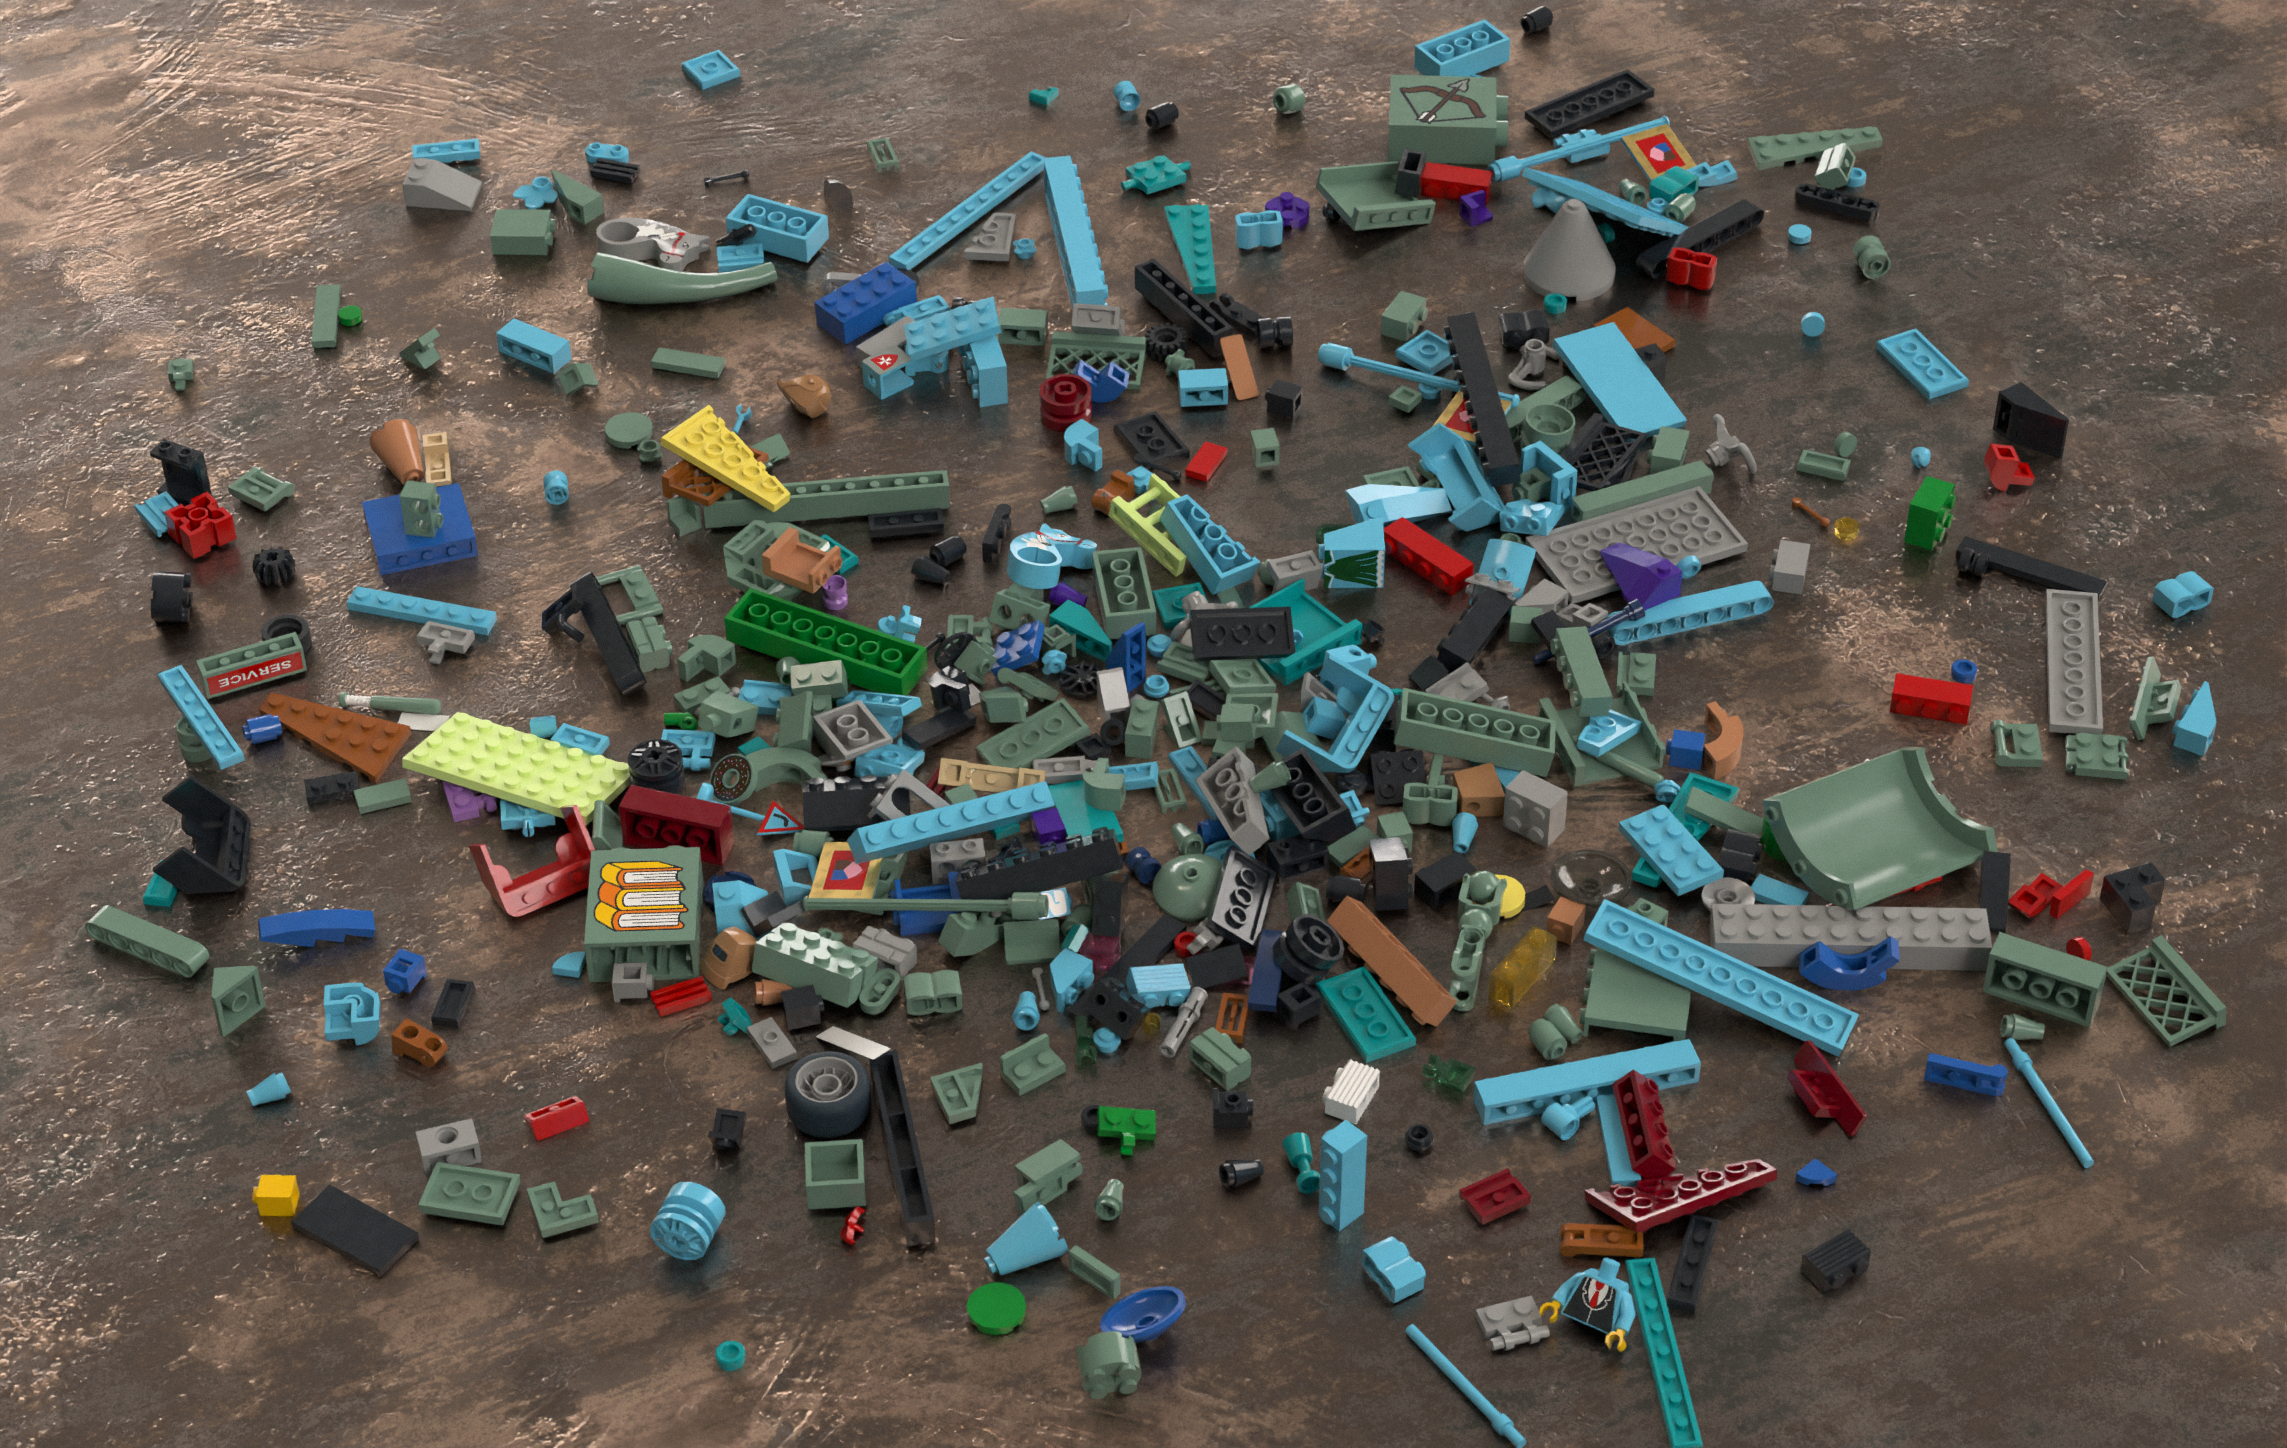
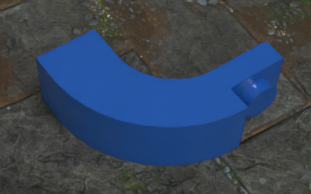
(1846, 971)

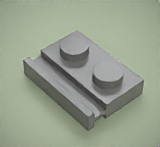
(1461, 684)

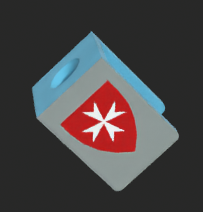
(886, 372)

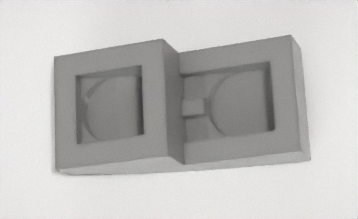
(1581, 616)

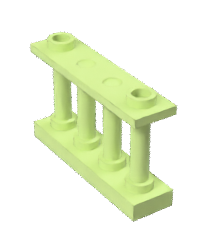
(1142, 528)

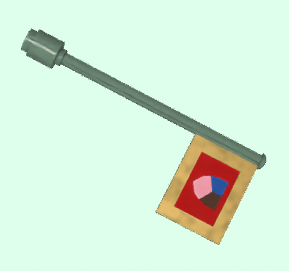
(852, 886)

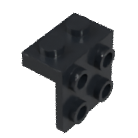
(1393, 771)

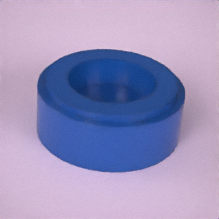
(1963, 671)

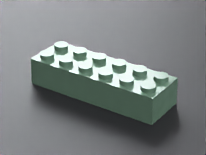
(1475, 732)

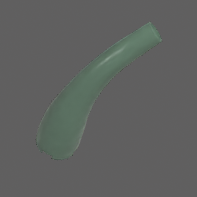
(640, 283)

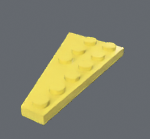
(725, 456)

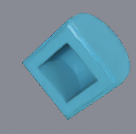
(543, 726)

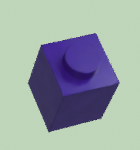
(1048, 827)

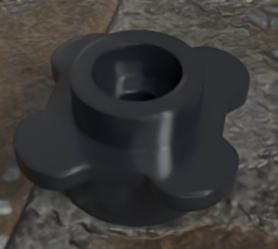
(1373, 631)

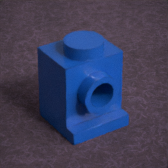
(402, 977)

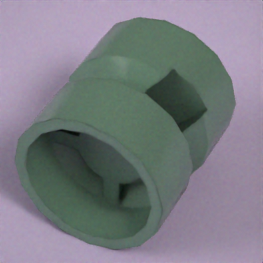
(1871, 257)
(190, 745)

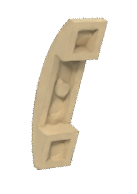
(437, 459)
(986, 777)

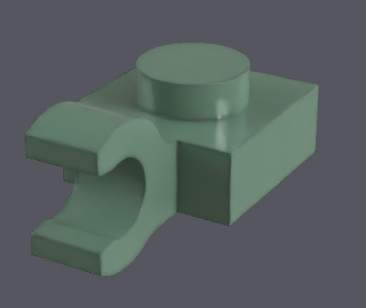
(180, 371)

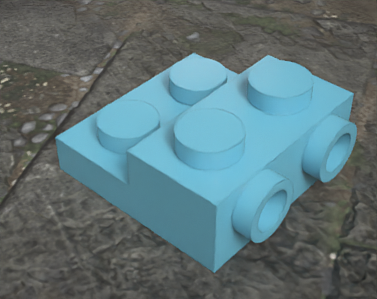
(1530, 517)
(888, 760)

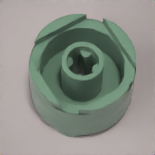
(1109, 1364)

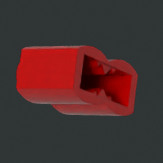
(1691, 268)

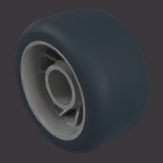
(827, 1094)

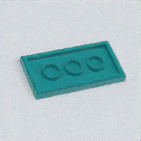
(1077, 814)
(1365, 1014)

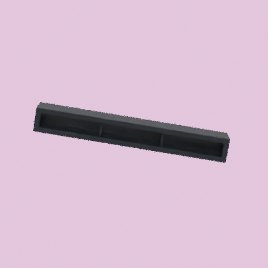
(902, 1149)

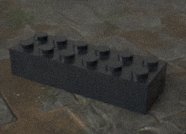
(1042, 868)

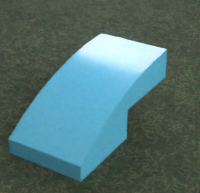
(1714, 175)

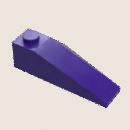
(1642, 575)

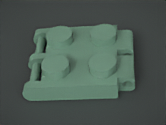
(2096, 755)

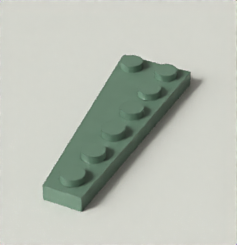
(1777, 149)

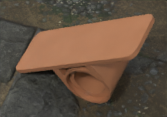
(1238, 367)

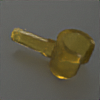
(1152, 1018)

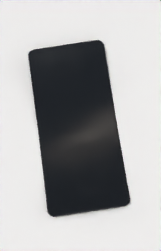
(1537, 898)

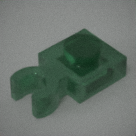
(1452, 1074)

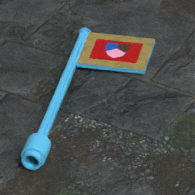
(1650, 145)
(1453, 416)

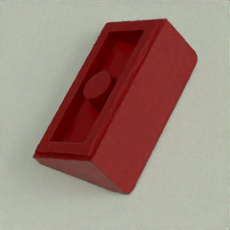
(557, 1118)

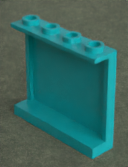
(1319, 628)

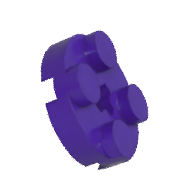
(1292, 209)

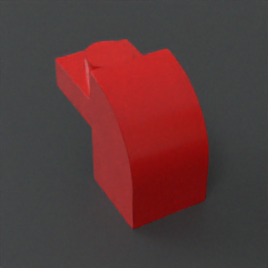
(2005, 467)

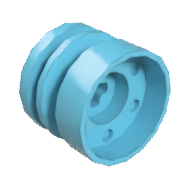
(687, 1221)

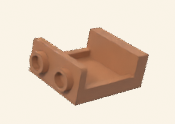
(800, 563)

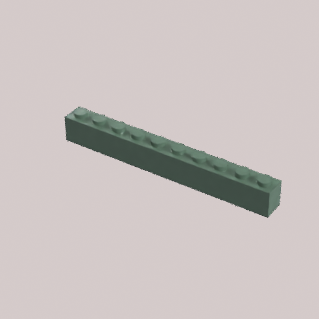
(836, 499)

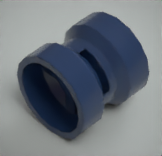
(1140, 861)

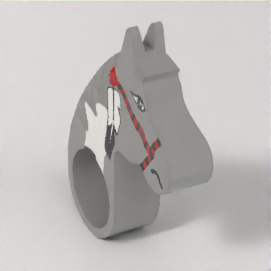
(650, 240)

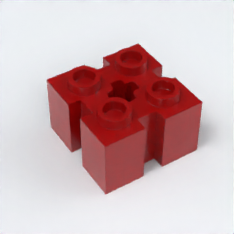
(200, 525)

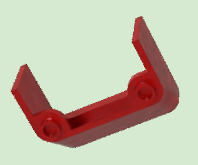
(546, 883)

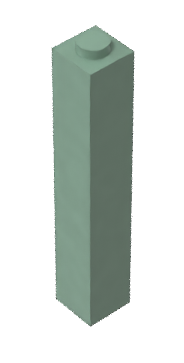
(1641, 490)

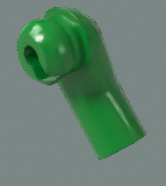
(683, 720)

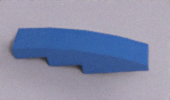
(305, 927)

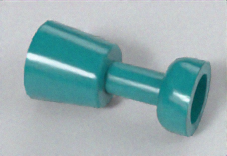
(1300, 1155)

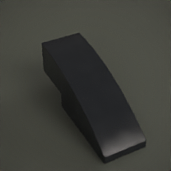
(1995, 888)

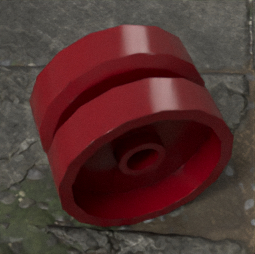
(1065, 401)

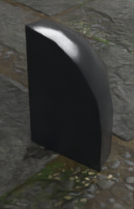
(837, 195)

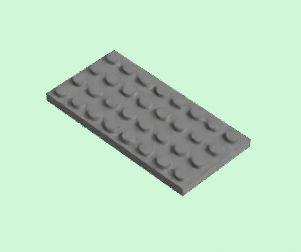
(1666, 526)

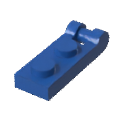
(1966, 1074)

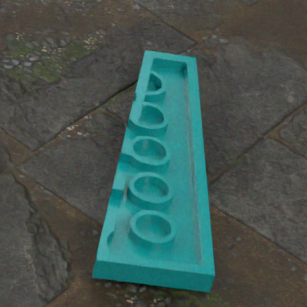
(1194, 244)
(1697, 827)

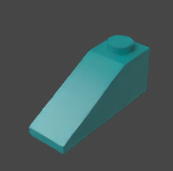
(1079, 621)

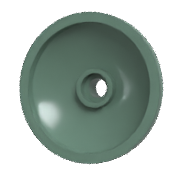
(1187, 896)

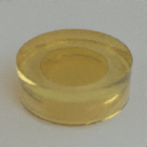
(1846, 528)

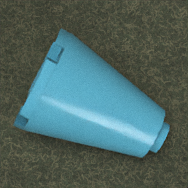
(1026, 1242)

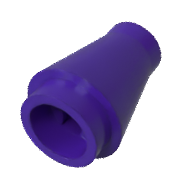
(1063, 592)

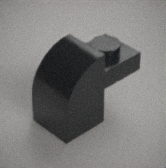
(950, 689)

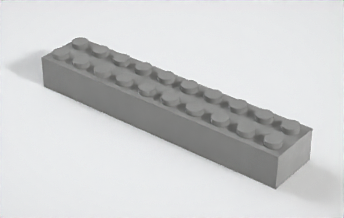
(1925, 935)

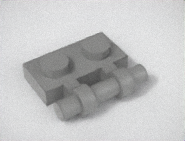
(1510, 1317)

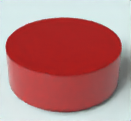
(1182, 941)
(2079, 947)

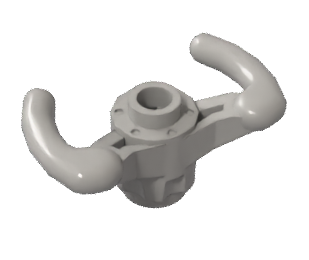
(1532, 362)
(1728, 447)
(1195, 601)

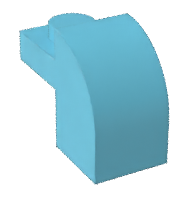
(1082, 445)

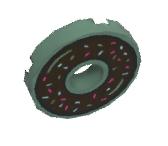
(722, 776)

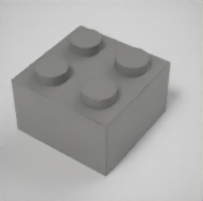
(1535, 808)

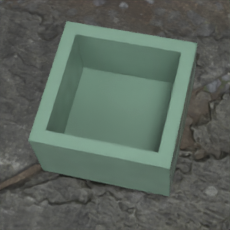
(835, 1174)

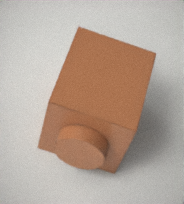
(1566, 920)

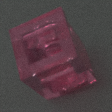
(1102, 950)

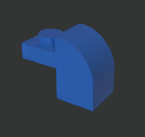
(1105, 384)

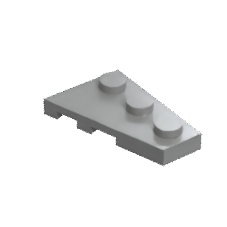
(995, 239)

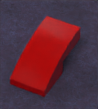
(2036, 897)

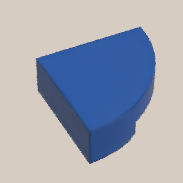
(1816, 1173)

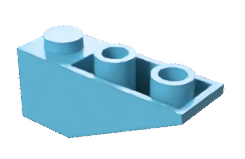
(2197, 723)

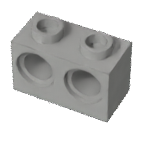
(952, 855)

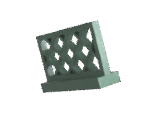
(1098, 347)
(2187, 984)

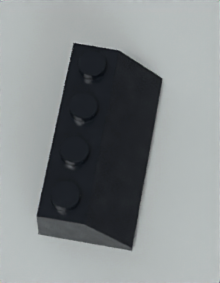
(1313, 801)
(846, 802)

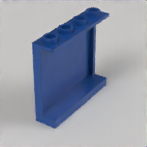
(402, 552)

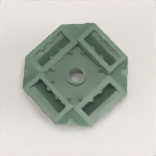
(745, 553)

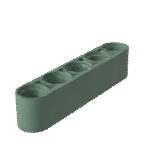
(147, 941)

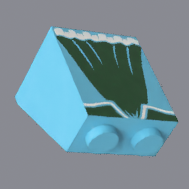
(1354, 556)

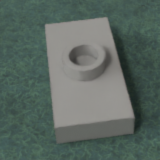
(772, 1043)

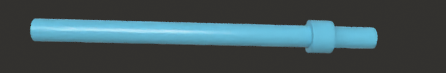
(2024, 1064)
(1500, 1422)

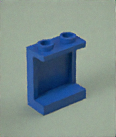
(924, 921)

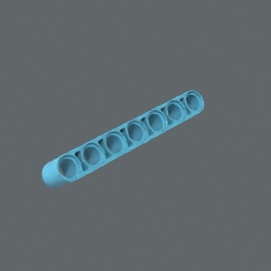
(1695, 612)

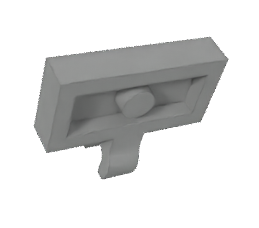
(444, 637)

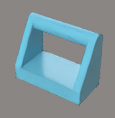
(787, 861)

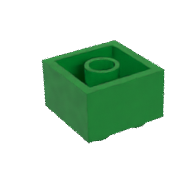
(1930, 513)

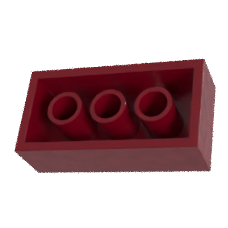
(666, 819)

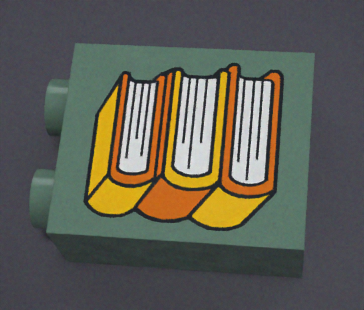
(645, 911)

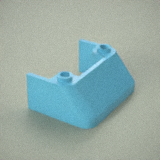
(1461, 477)
(1365, 702)

